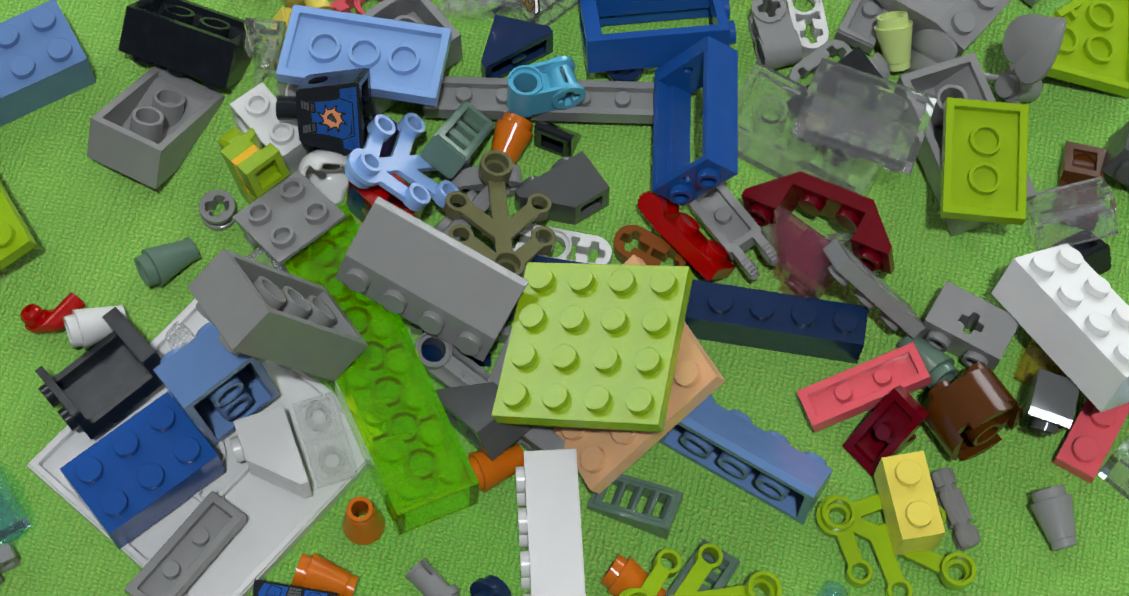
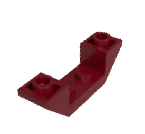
(818, 197)

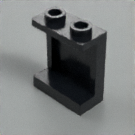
(104, 379)

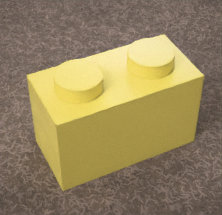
(909, 503)

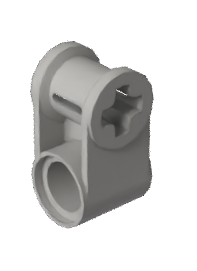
(774, 34)

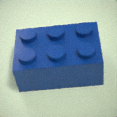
(143, 470)

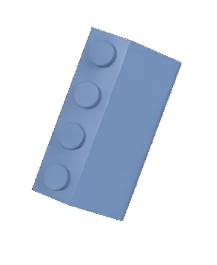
(751, 458)

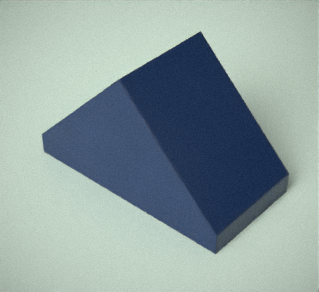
(513, 45)

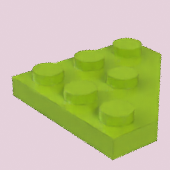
(1095, 45)

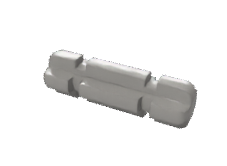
(956, 509)

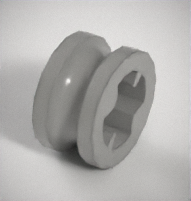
(209, 202)

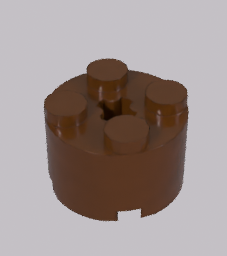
(971, 412)

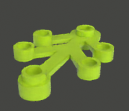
(880, 541)
(694, 579)

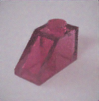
(802, 256)

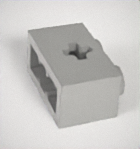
(959, 310)

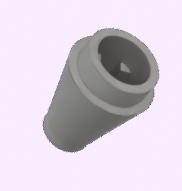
(1056, 516)

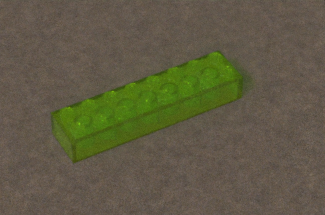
(391, 399)

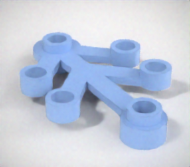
(367, 169)

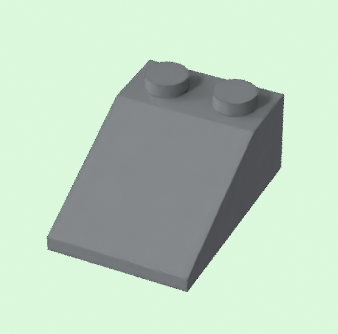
(956, 18)
(152, 126)

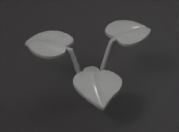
(1028, 43)

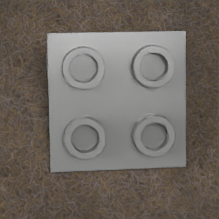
(288, 217)

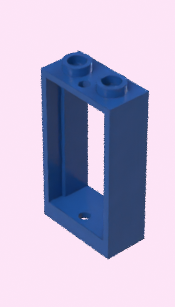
(647, 47)
(716, 70)

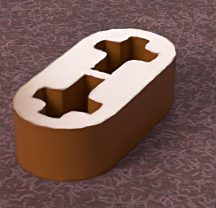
(651, 247)

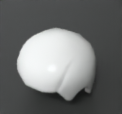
(326, 172)

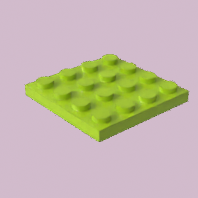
(594, 346)

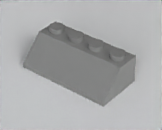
(954, 79)
(430, 279)

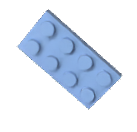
(402, 56)

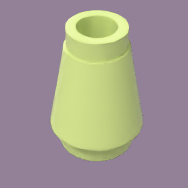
(895, 38)

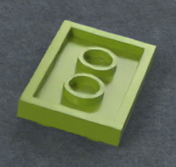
(984, 161)

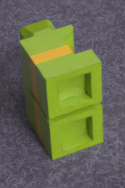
(251, 165)

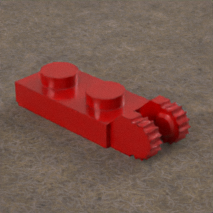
(684, 235)

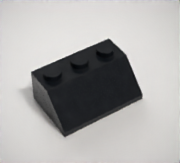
(186, 40)

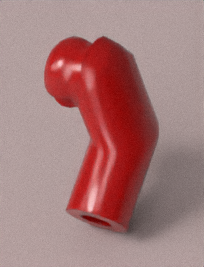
(50, 320)

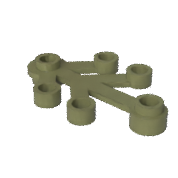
(494, 172)

